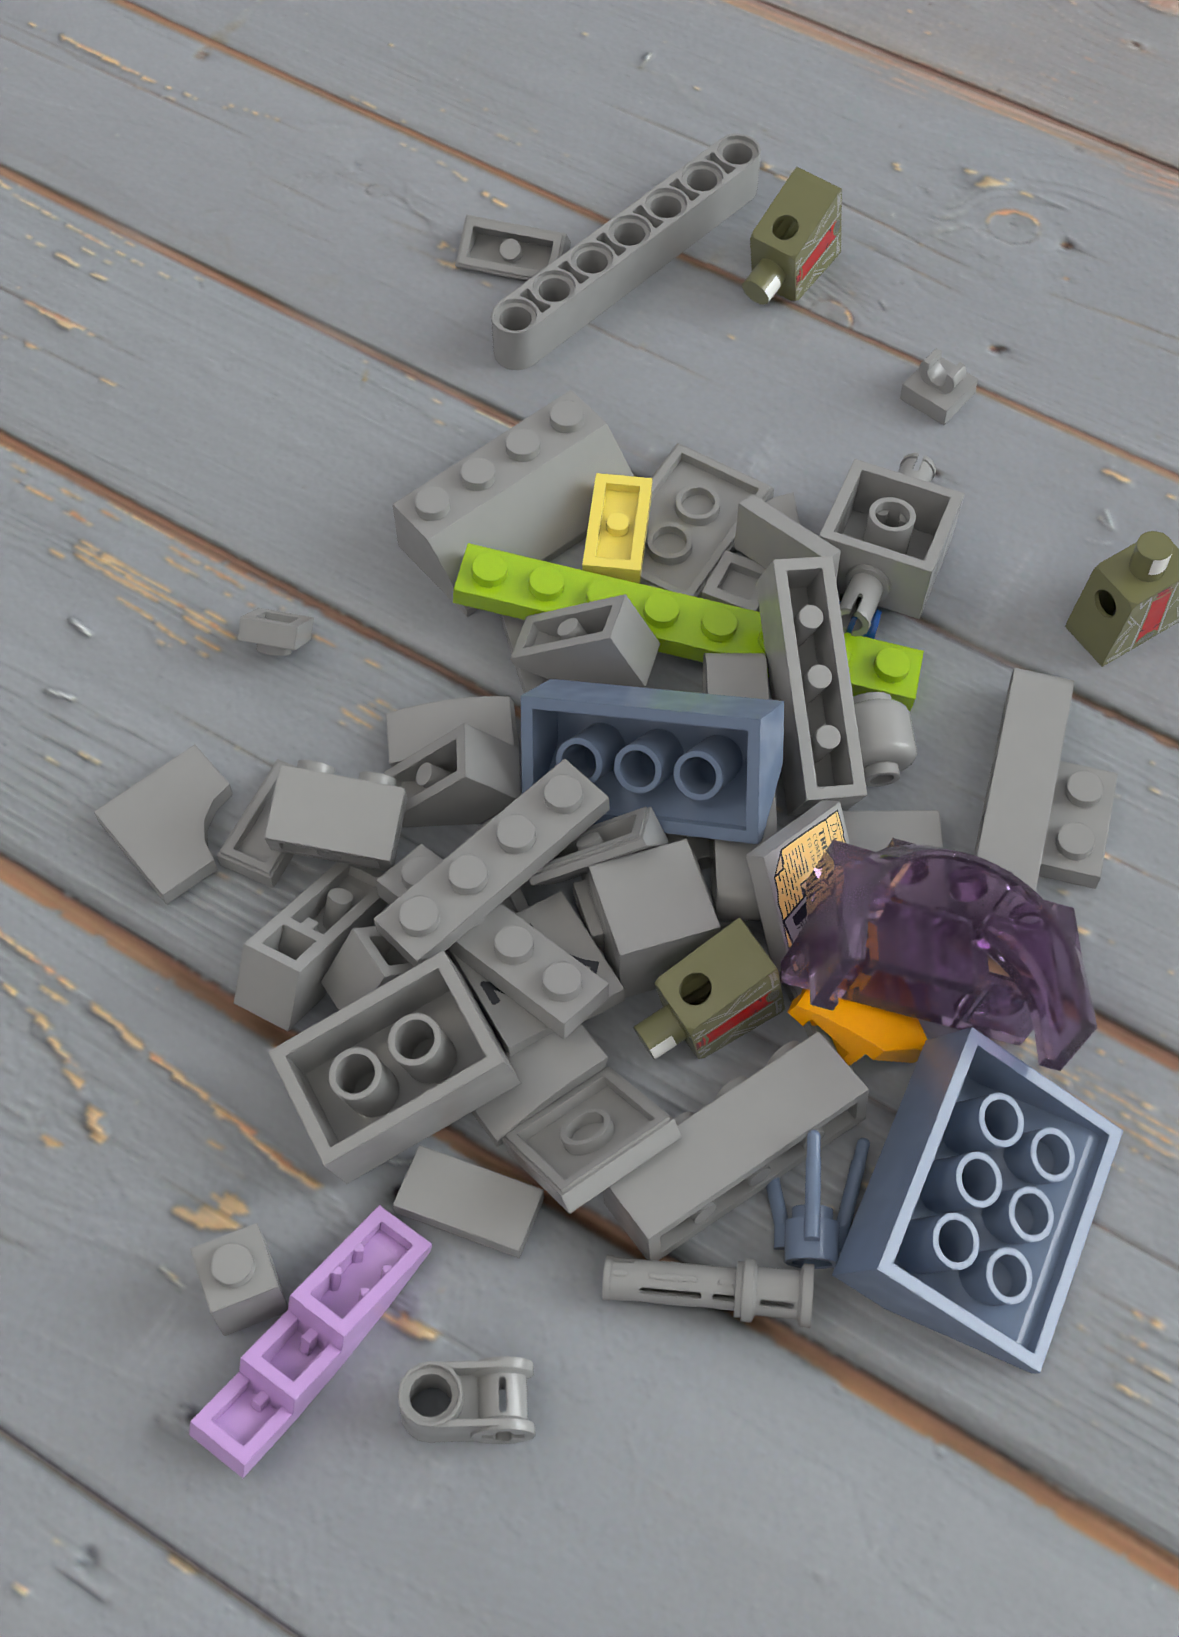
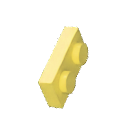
(618, 526)

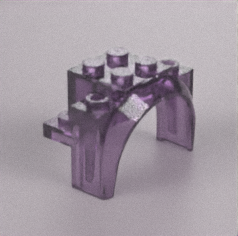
(914, 939)

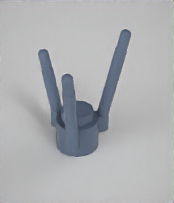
(812, 1232)

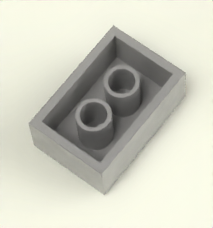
(393, 1068)

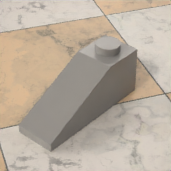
(294, 950)

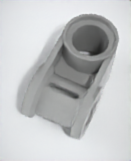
(474, 1400)

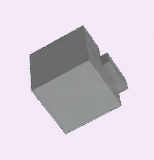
(647, 912)

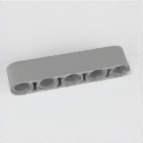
(1024, 773)
(730, 876)

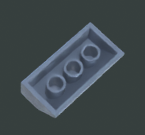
(689, 755)

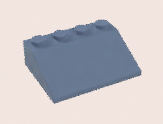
(980, 1200)

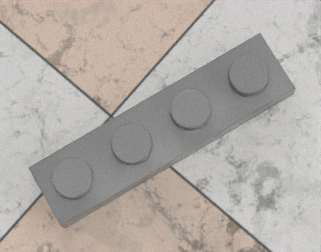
(492, 864)
(513, 955)

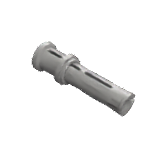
(744, 1289)

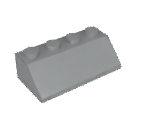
(513, 495)

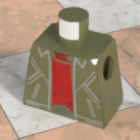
(795, 238)
(1140, 587)
(714, 995)

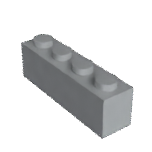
(813, 679)
(738, 1145)

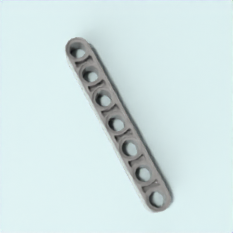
(624, 252)

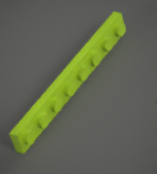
(680, 622)

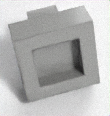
(939, 387)

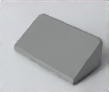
(508, 248)
(604, 842)

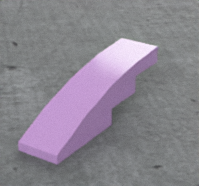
(310, 1340)

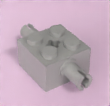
(890, 538)

